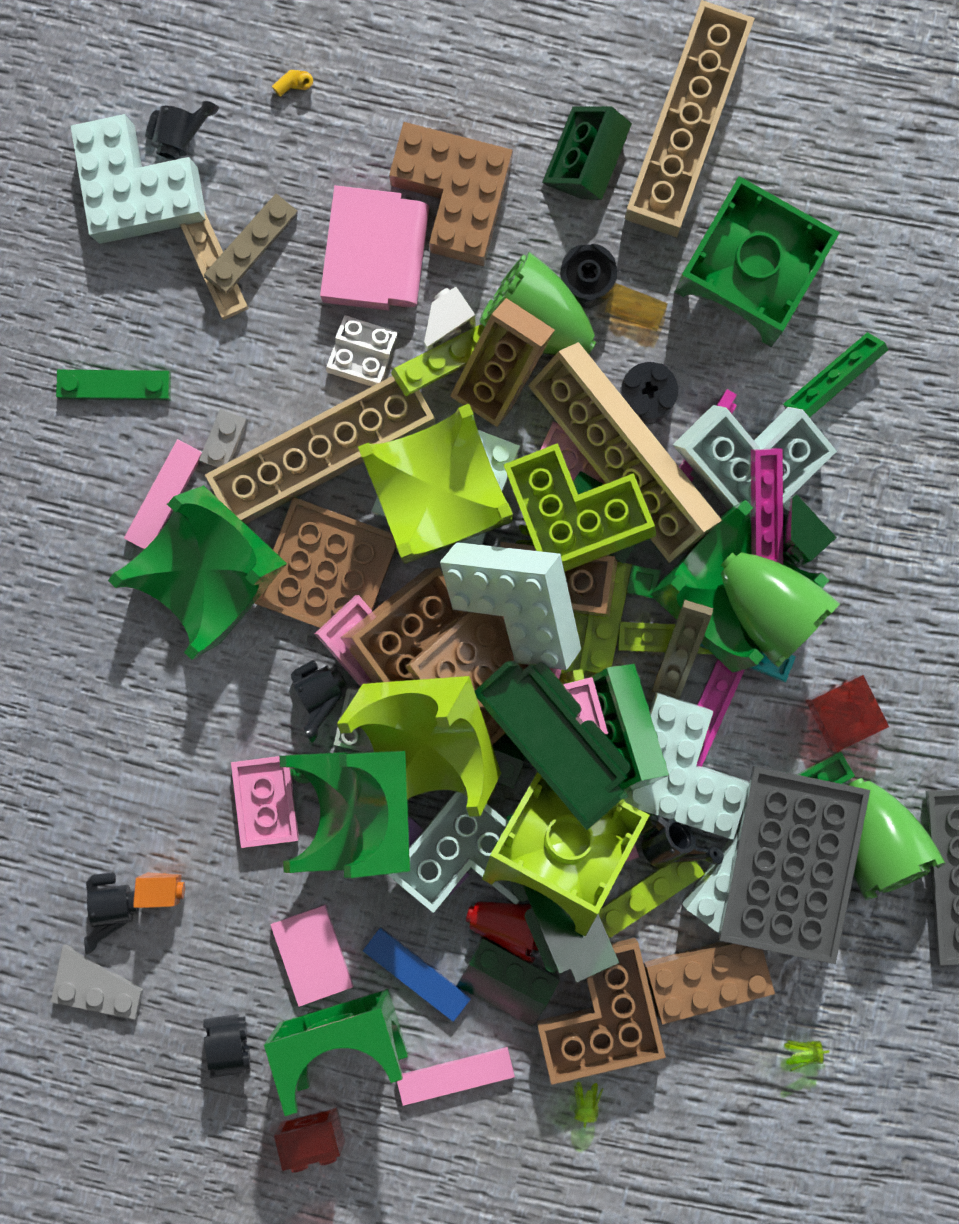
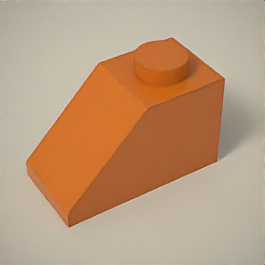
(158, 890)

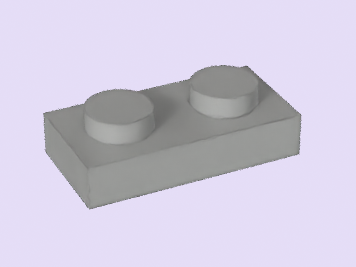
(223, 439)

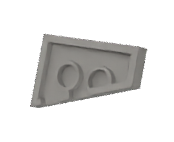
(94, 988)

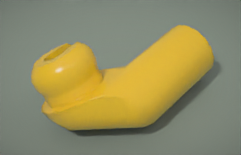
(293, 79)

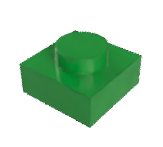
(642, 581)

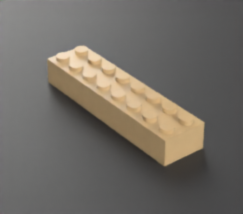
(689, 118)
(621, 445)
(317, 449)

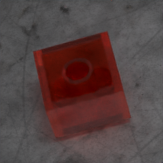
(847, 713)
(309, 1140)

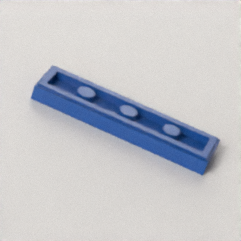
(416, 974)

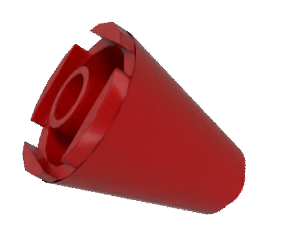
(504, 926)

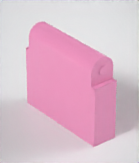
(374, 249)

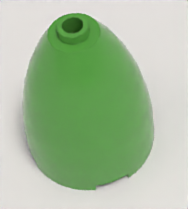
(546, 297)
(774, 603)
(892, 845)

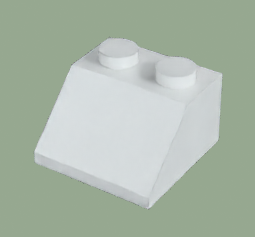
(448, 318)

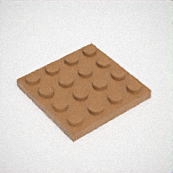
(327, 563)
(469, 647)

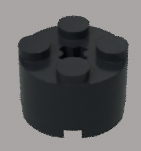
(587, 259)
(655, 378)
(225, 1045)

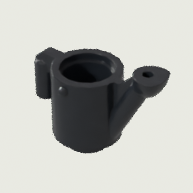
(175, 127)
(318, 693)
(674, 843)
(107, 908)

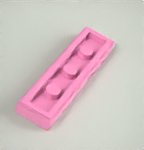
(169, 482)
(455, 1076)

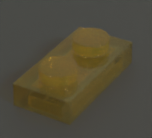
(636, 307)

